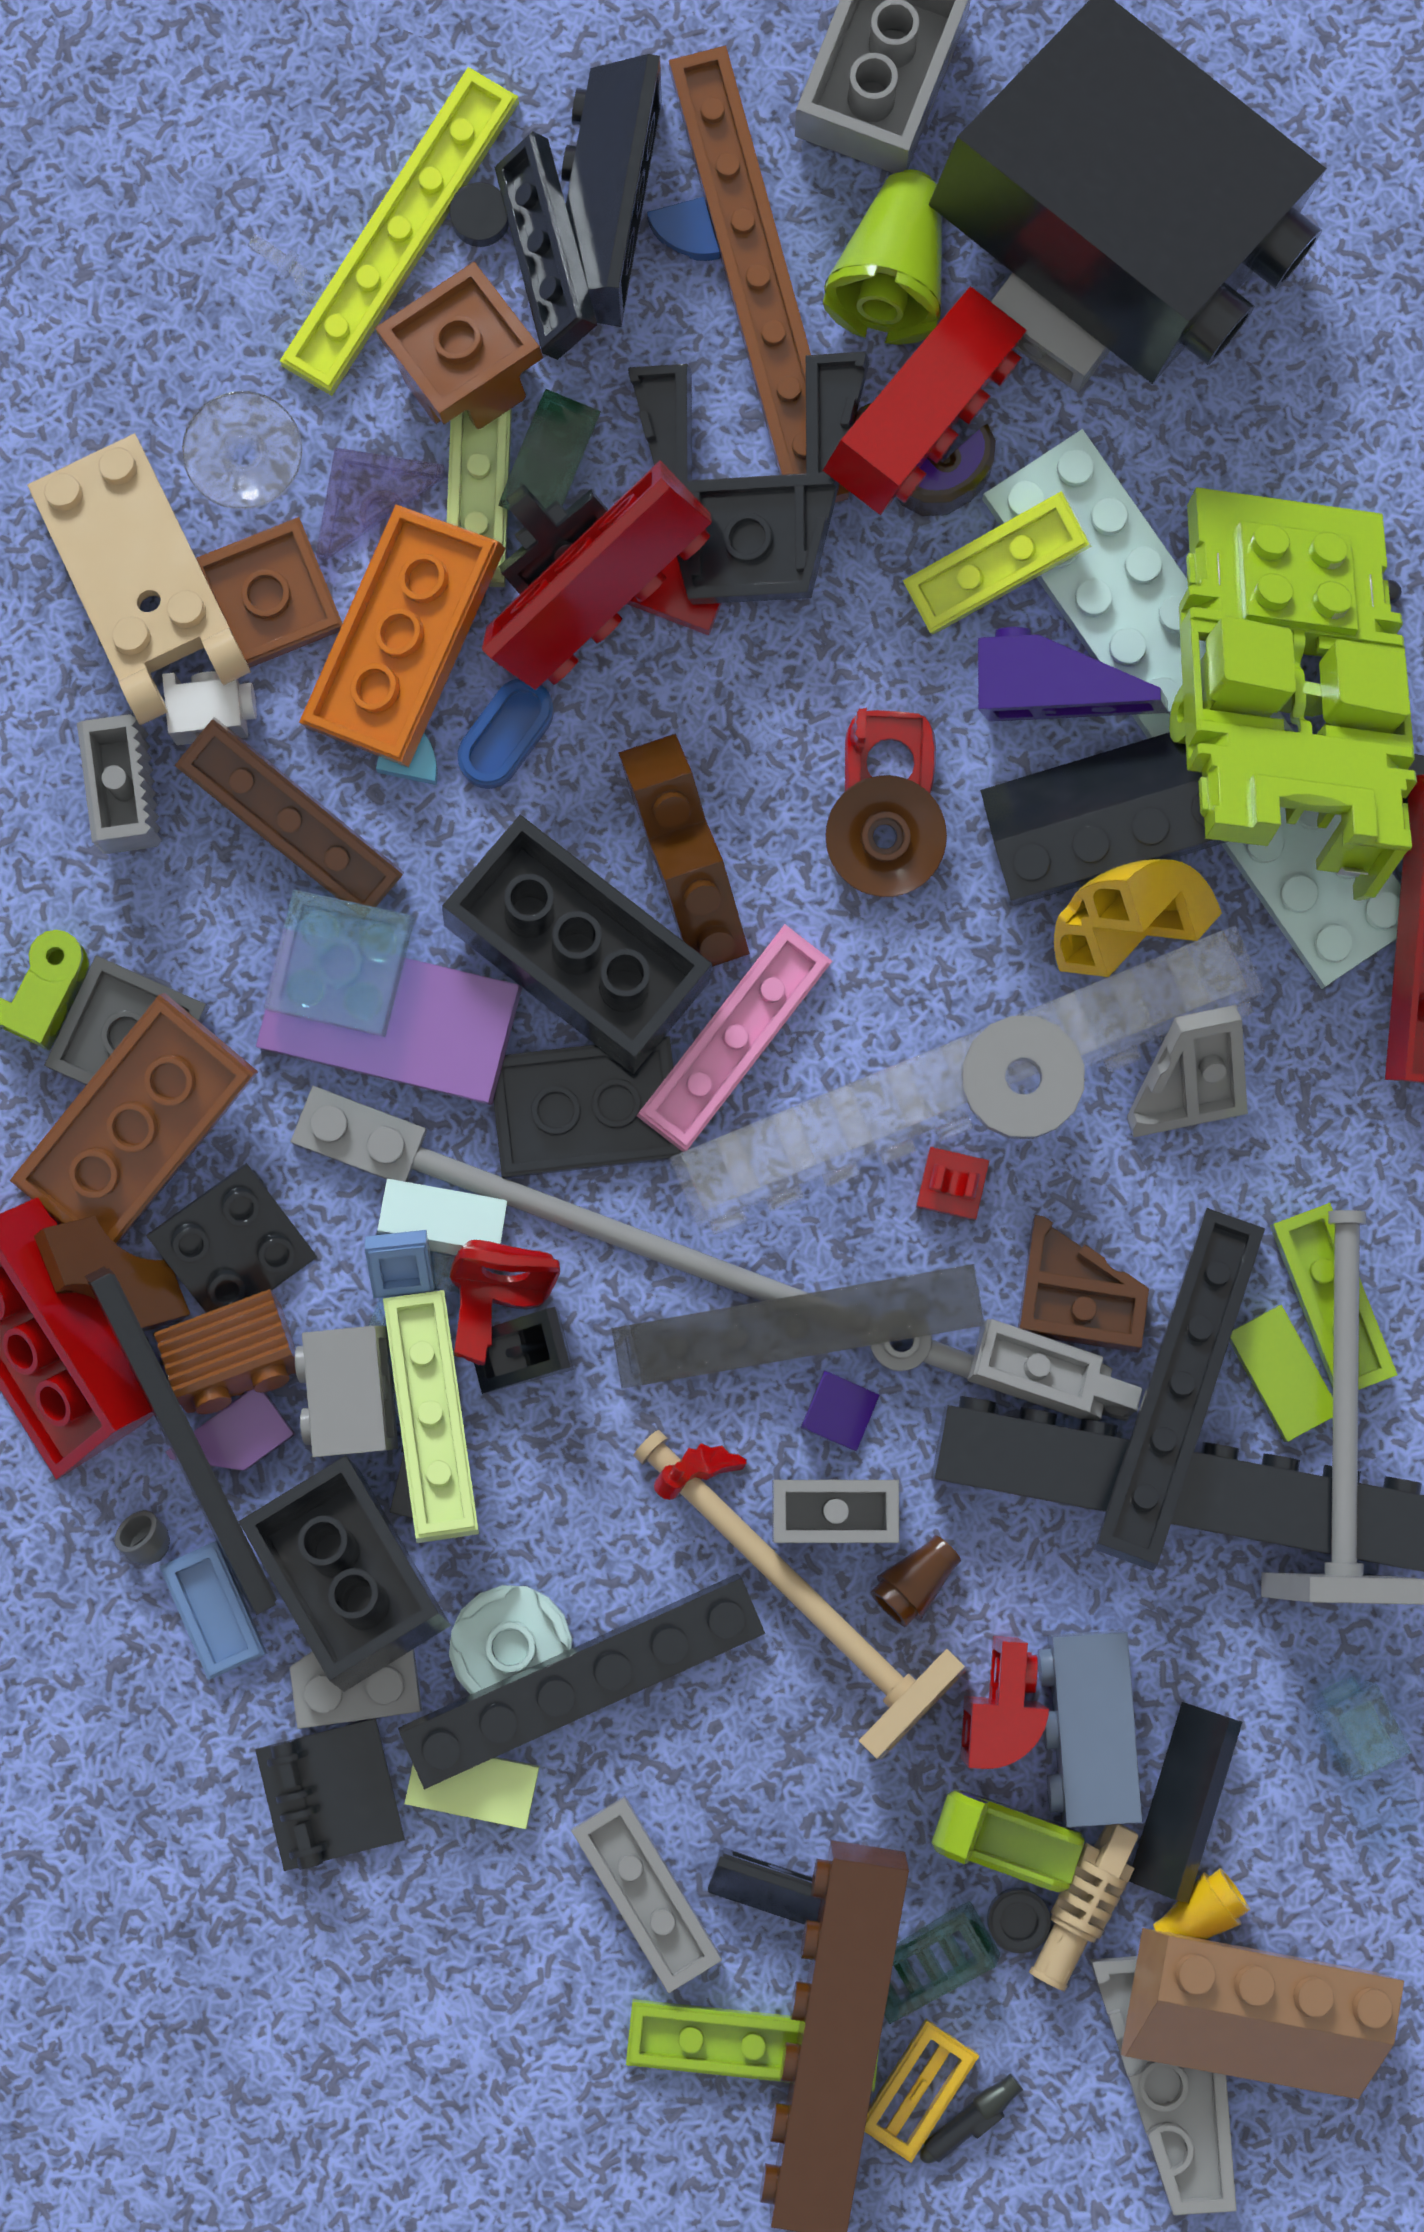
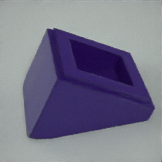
(840, 1411)

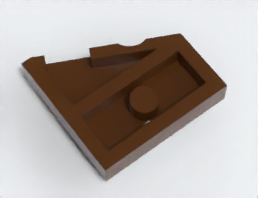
(1077, 1295)

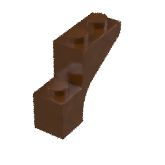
(684, 849)

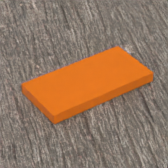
(402, 635)

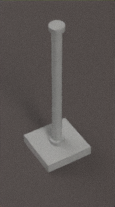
(1343, 1576)

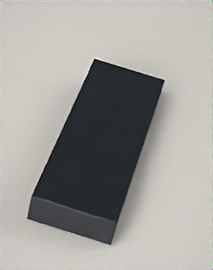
(1185, 1802)

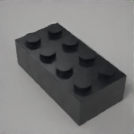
(576, 943)

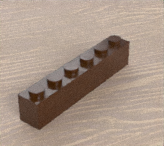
(837, 2037)

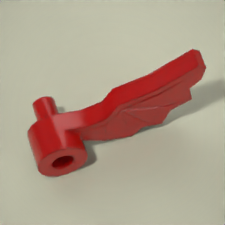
(698, 1463)

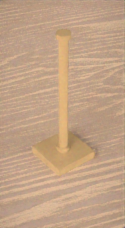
(905, 1696)

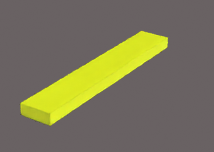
(399, 231)

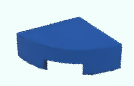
(686, 229)

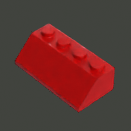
(598, 577)
(59, 1355)

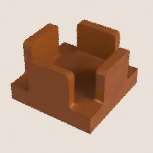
(461, 349)

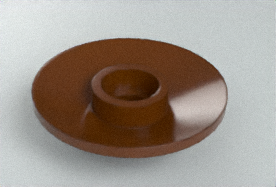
(917, 827)

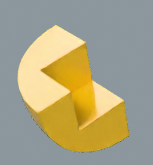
(1125, 906)

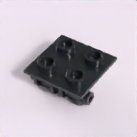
(232, 1242)
(329, 1794)

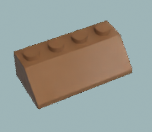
(1259, 2014)

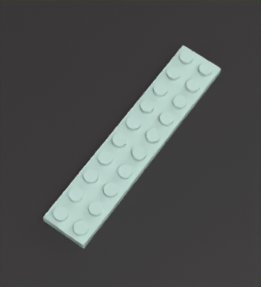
(1126, 614)

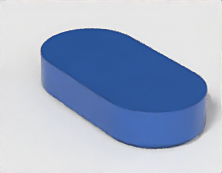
(505, 734)

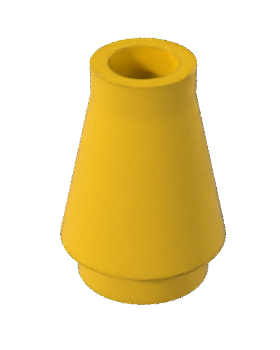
(1211, 1910)

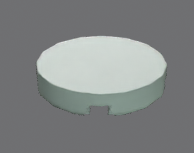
(530, 1634)

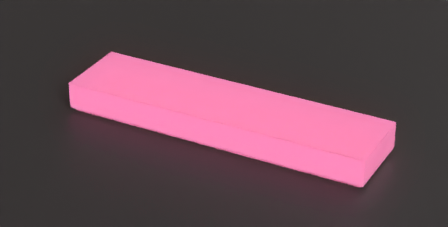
(734, 1038)

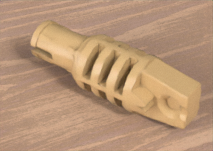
(1087, 1905)

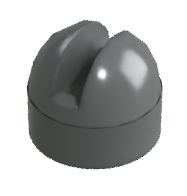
(142, 1538)

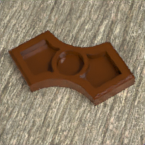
(83, 1247)

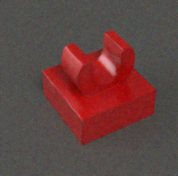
(952, 1183)

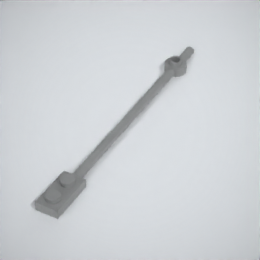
(393, 1149)

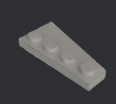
(1179, 2108)

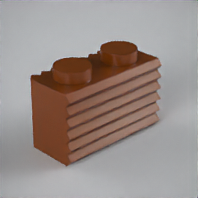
(228, 1353)

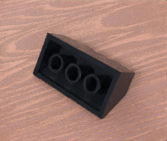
(611, 174)
(1094, 816)

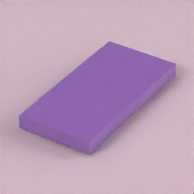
(441, 1035)

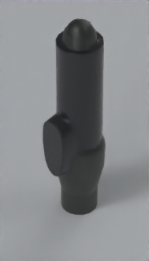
(972, 2120)

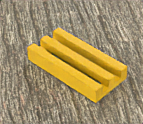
(947, 2044)

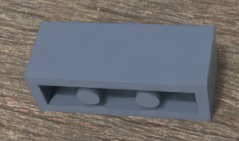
(1091, 1728)

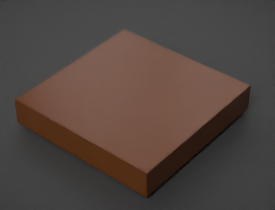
(271, 592)

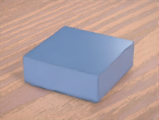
(399, 1263)

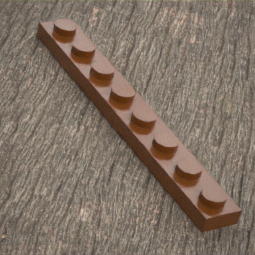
(748, 248)

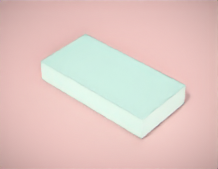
(446, 1214)

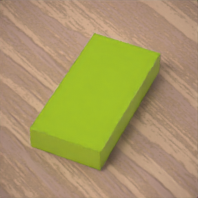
(1282, 1373)

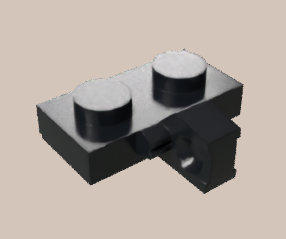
(545, 533)

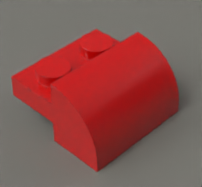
(1004, 1725)

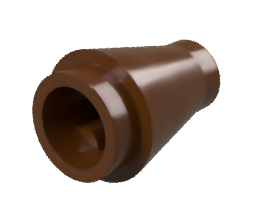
(914, 1582)

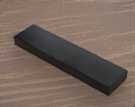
(545, 246)

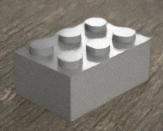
(879, 77)

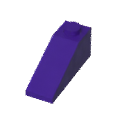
(1040, 679)

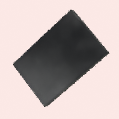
(577, 1110)

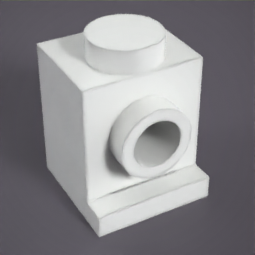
(198, 702)

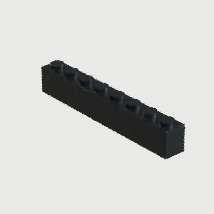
(1218, 1495)

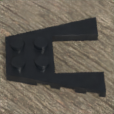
(762, 527)

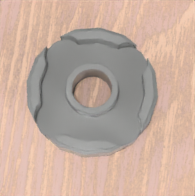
(1030, 1041)

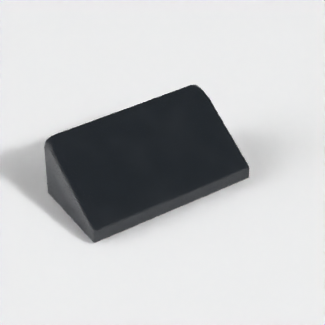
(764, 1886)

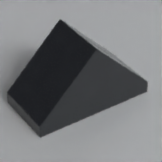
(525, 1351)

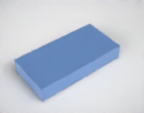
(213, 1610)

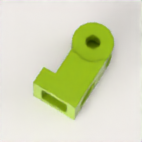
(47, 989)

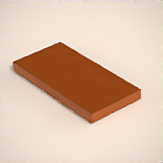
(135, 1121)

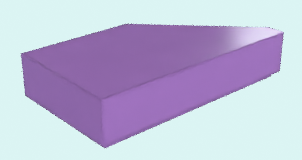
(243, 1432)

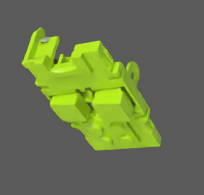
(1261, 593)

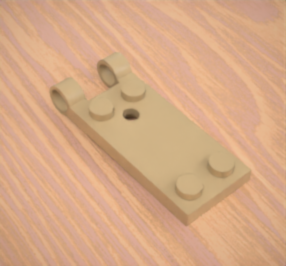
(120, 550)

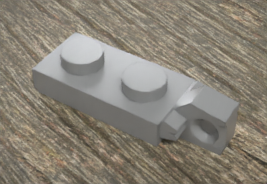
(1050, 1374)

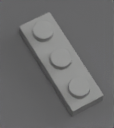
(646, 1894)

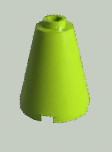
(891, 265)

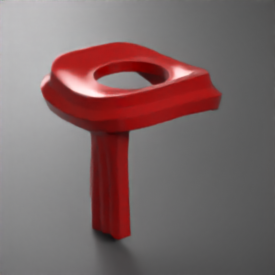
(876, 726)
(481, 1288)

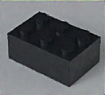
(344, 1574)

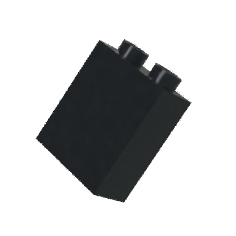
(1131, 190)

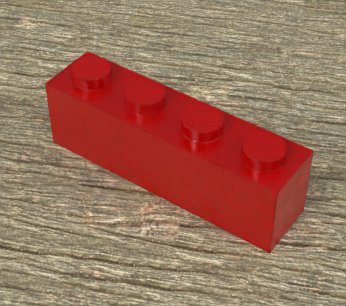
(925, 400)

